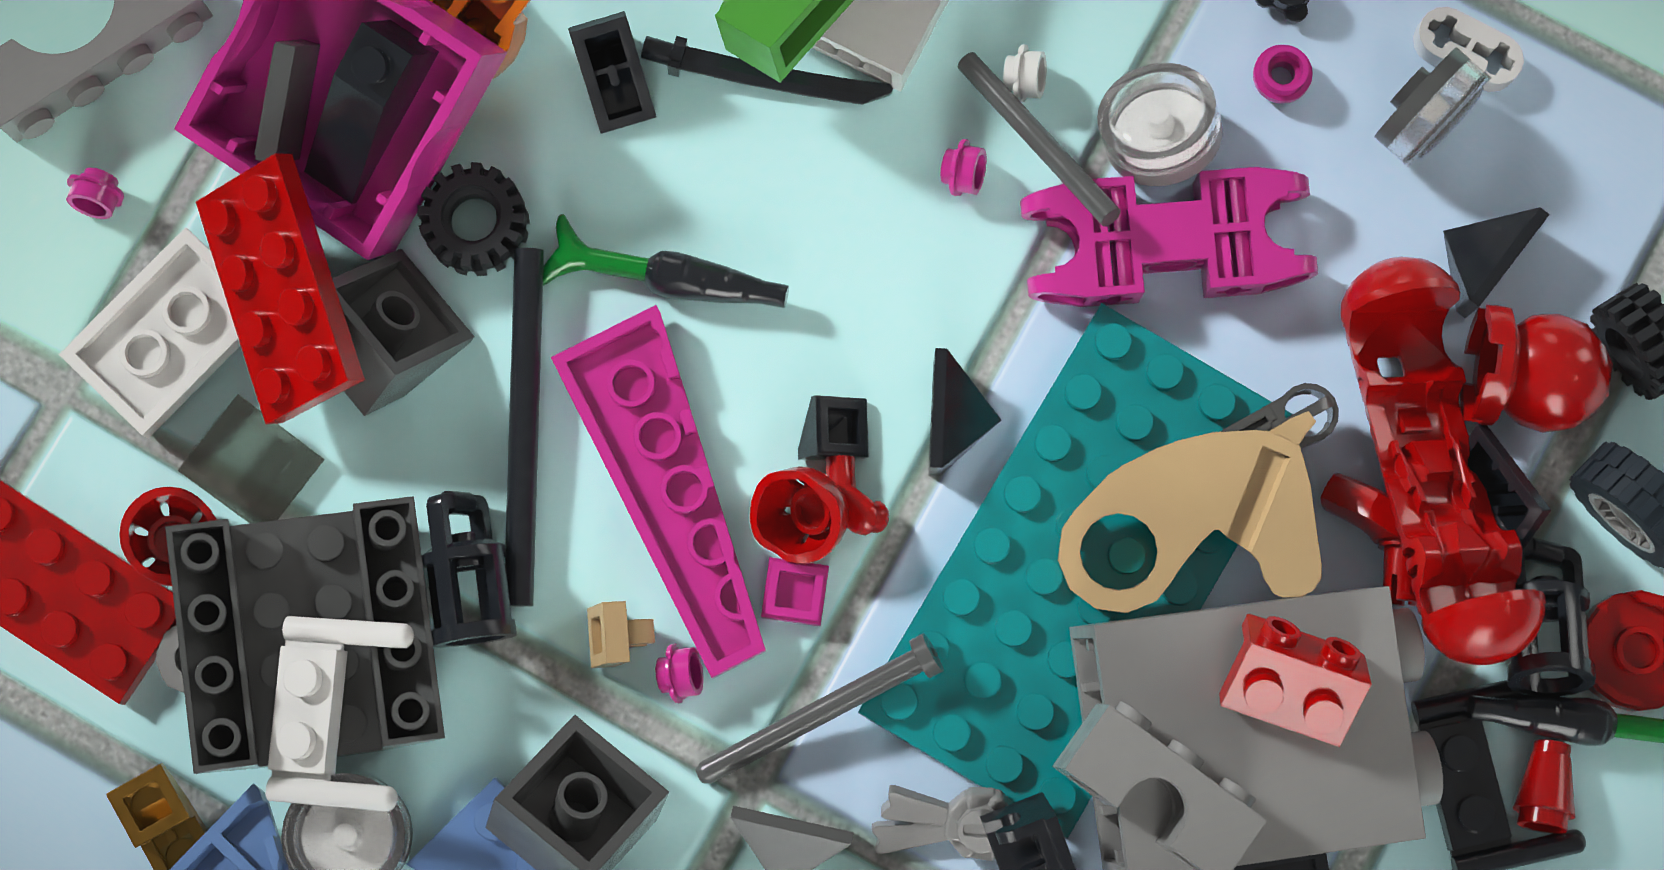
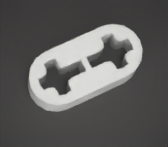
(1474, 37)

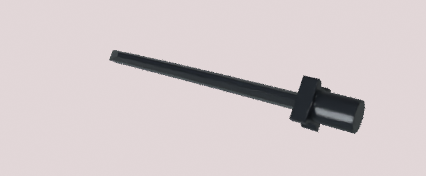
(680, 56)

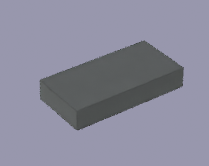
(287, 98)

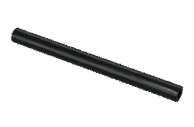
(524, 425)

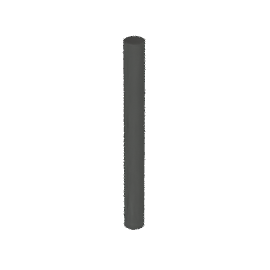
(1039, 139)

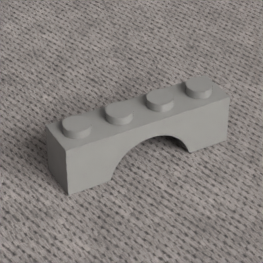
(45, 85)

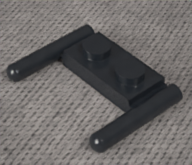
(1471, 800)

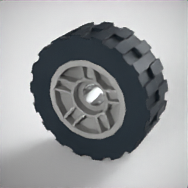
(1625, 498)

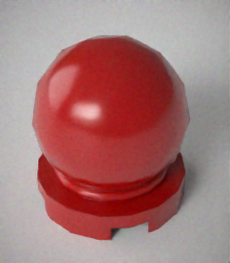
(1539, 371)

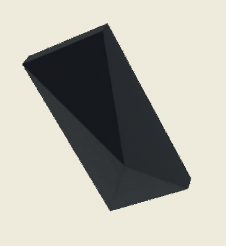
(1485, 251)
(957, 413)
(1510, 493)

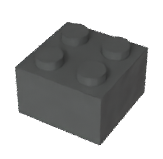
(576, 804)

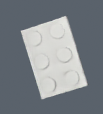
(158, 336)

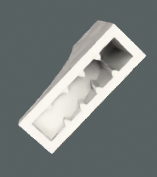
(882, 37)

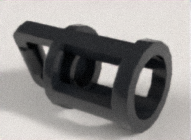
(466, 553)
(1567, 603)

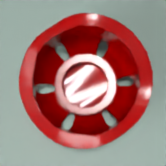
(815, 510)
(147, 514)

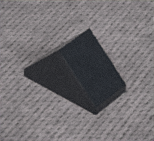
(612, 72)

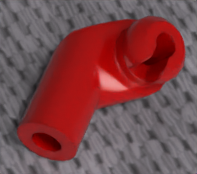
(864, 514)

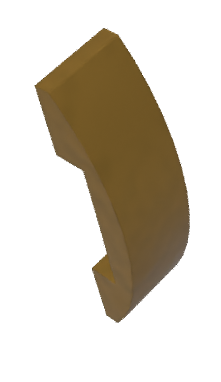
(157, 816)

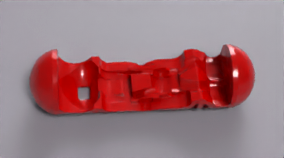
(1452, 545)

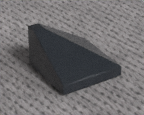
(834, 428)

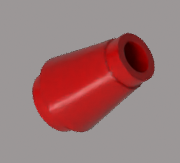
(1547, 791)

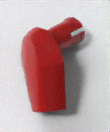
(1371, 512)

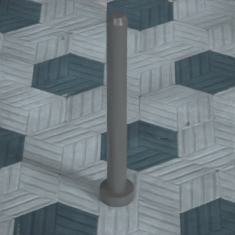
(919, 659)

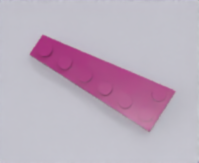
(650, 445)

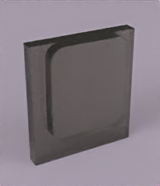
(250, 464)

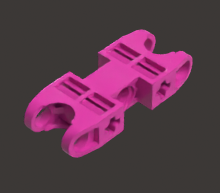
(1214, 233)

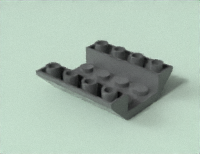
(230, 614)

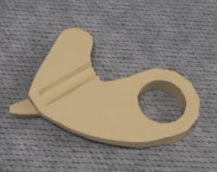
(1228, 481)

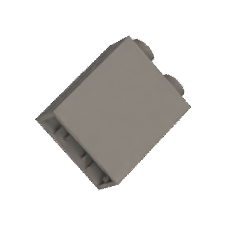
(1306, 789)

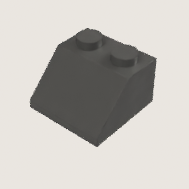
(397, 328)

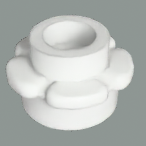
(1026, 73)

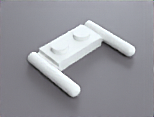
(311, 708)

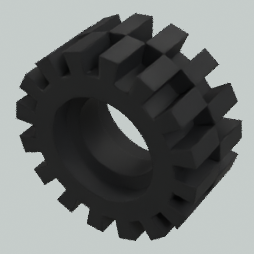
(458, 188)
(1634, 337)

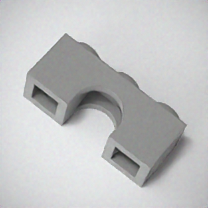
(1208, 820)

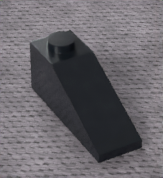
(366, 105)

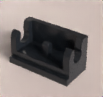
(1027, 836)

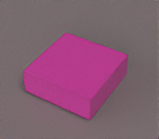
(795, 592)

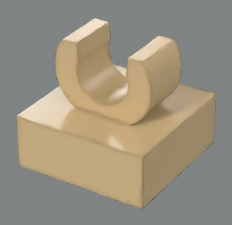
(613, 634)

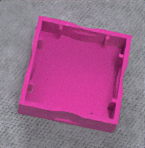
(230, 98)

